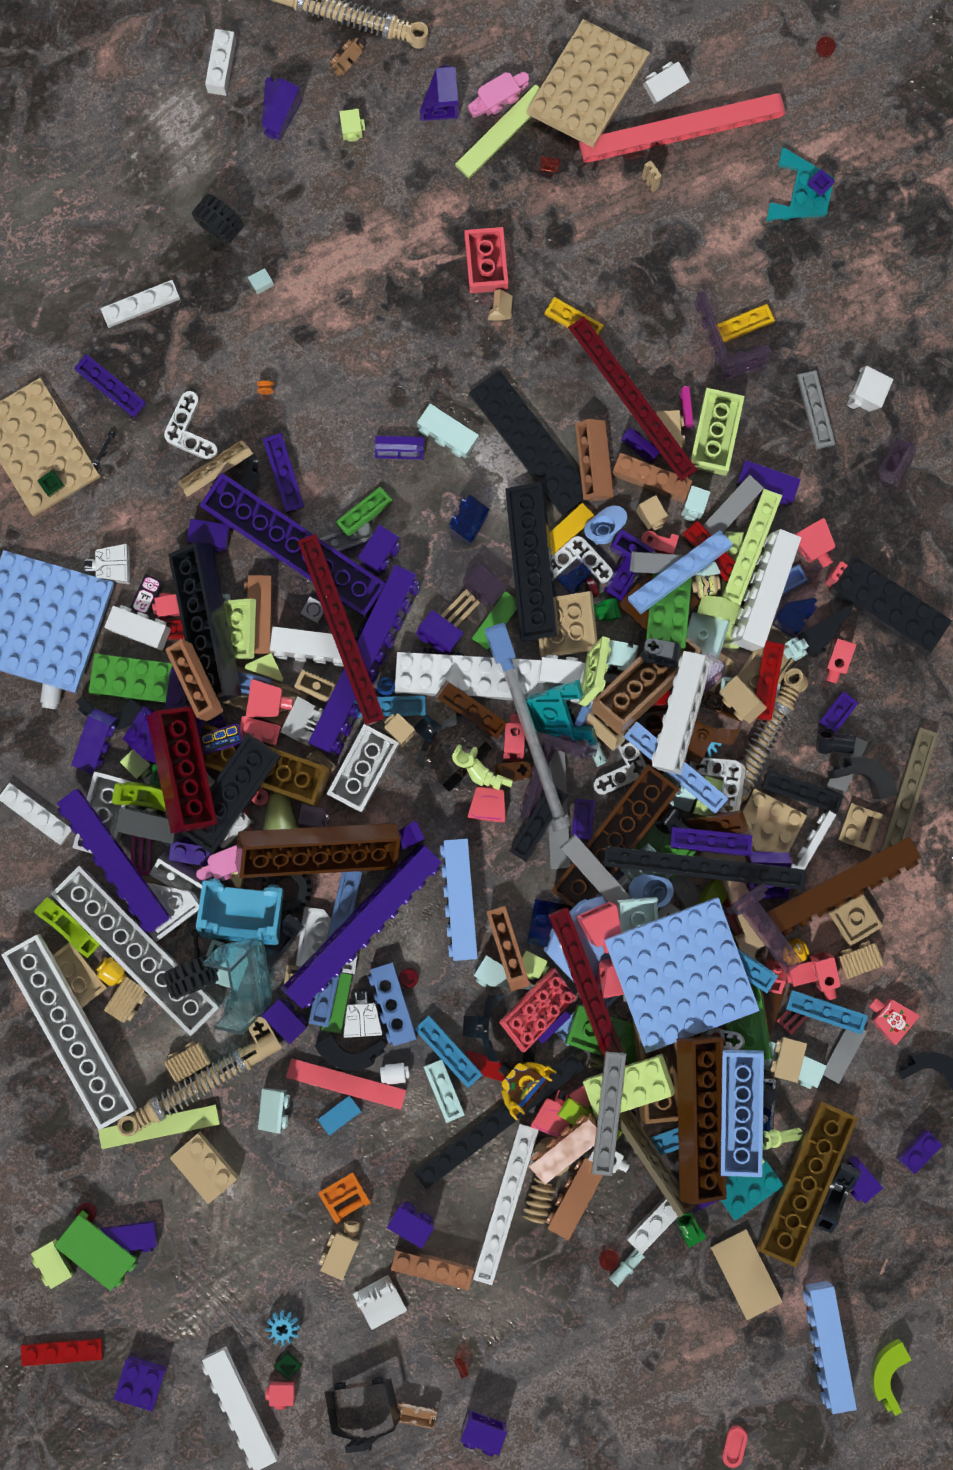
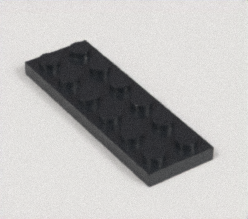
(235, 790)

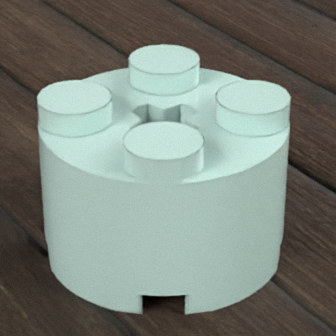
(621, 655)

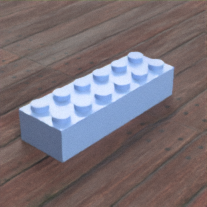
(460, 899)
(742, 1113)
(829, 1346)

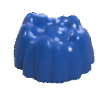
(385, 686)

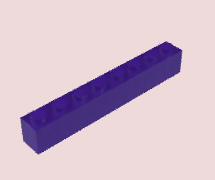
(114, 861)

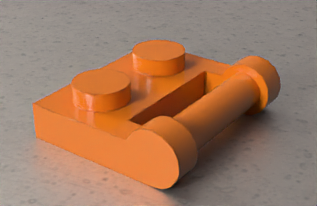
(341, 1191)

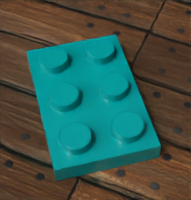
(748, 1192)

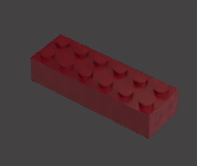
(181, 769)

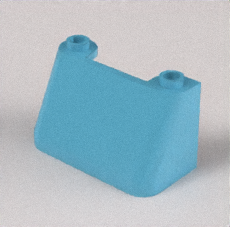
(239, 913)

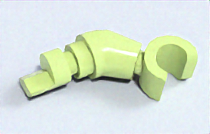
(477, 771)

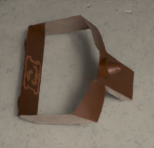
(704, 735)

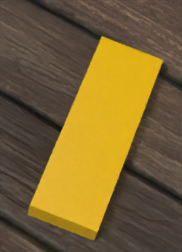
(567, 315)
(746, 323)
(569, 527)

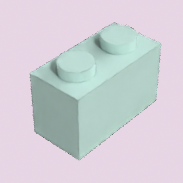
(695, 504)

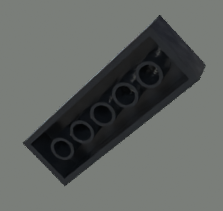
(890, 606)

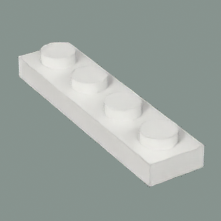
(140, 303)
(35, 814)
(814, 839)

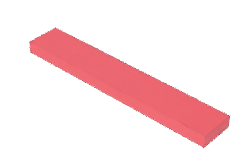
(346, 1083)

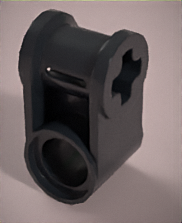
(662, 653)

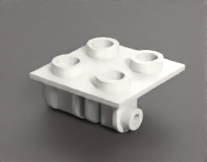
(302, 721)
(379, 1302)

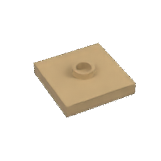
(855, 920)

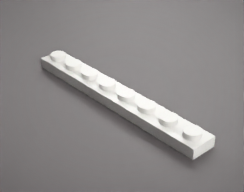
(505, 1204)

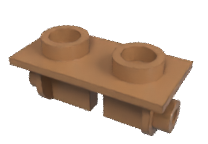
(350, 50)
(417, 1415)

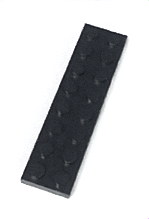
(529, 441)
(532, 562)

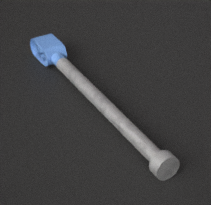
(504, 653)

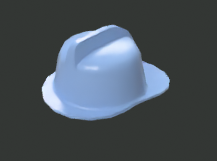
(606, 524)
(652, 886)

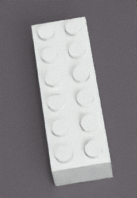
(765, 590)

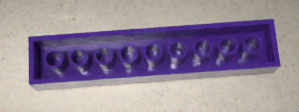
(280, 538)
(373, 645)
(361, 925)

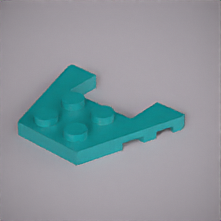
(804, 200)
(552, 714)

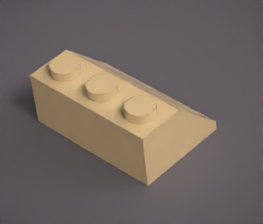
(204, 1167)

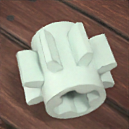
(796, 649)

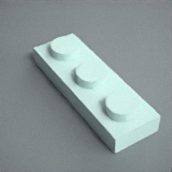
(444, 1090)

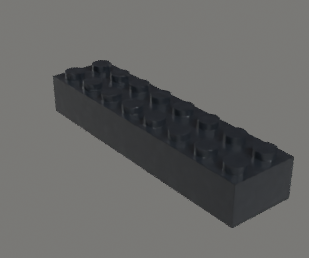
(205, 616)

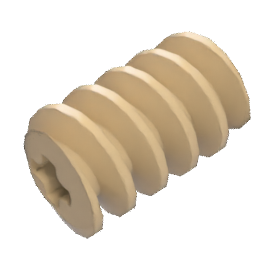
(539, 1201)

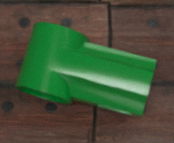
(607, 610)
(690, 1230)

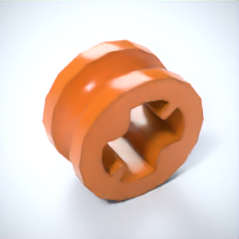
(265, 387)

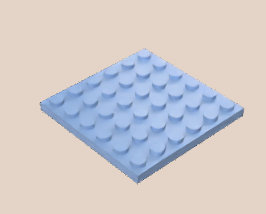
(48, 620)
(681, 974)

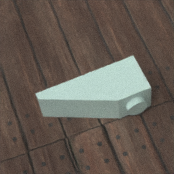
(493, 974)

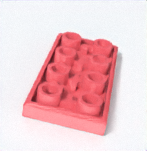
(537, 1009)

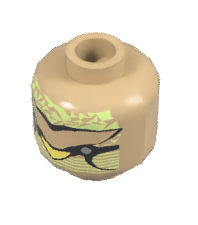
(706, 585)

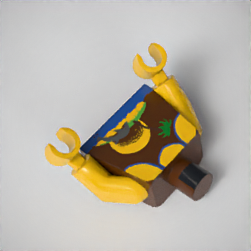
(523, 1084)

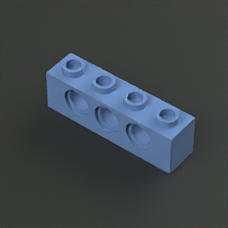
(407, 1032)

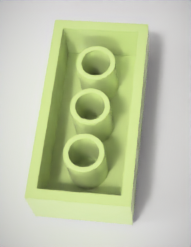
(716, 431)
(642, 1084)

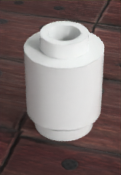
(50, 697)
(394, 1073)

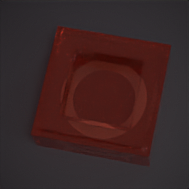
(549, 164)

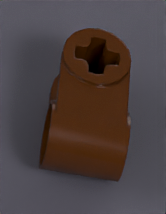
(512, 770)

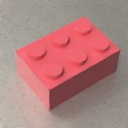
(486, 260)

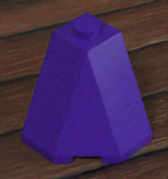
(441, 96)
(279, 107)

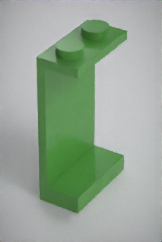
(96, 1252)

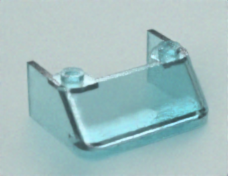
(248, 983)

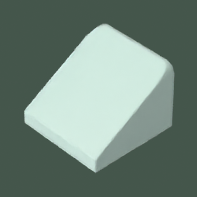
(261, 281)
(710, 569)

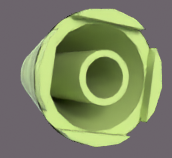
(279, 813)

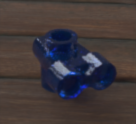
(572, 581)

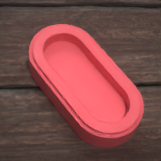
(734, 1446)

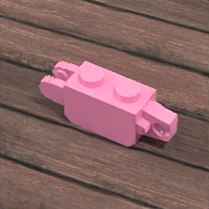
(498, 93)
(220, 865)

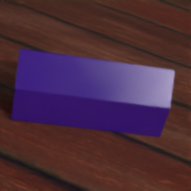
(399, 447)

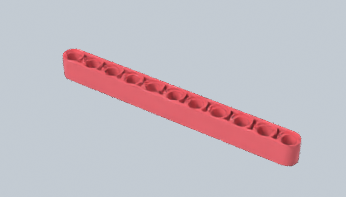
(684, 127)

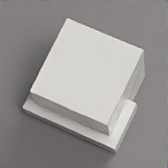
(869, 390)

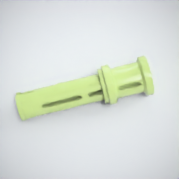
(775, 1138)

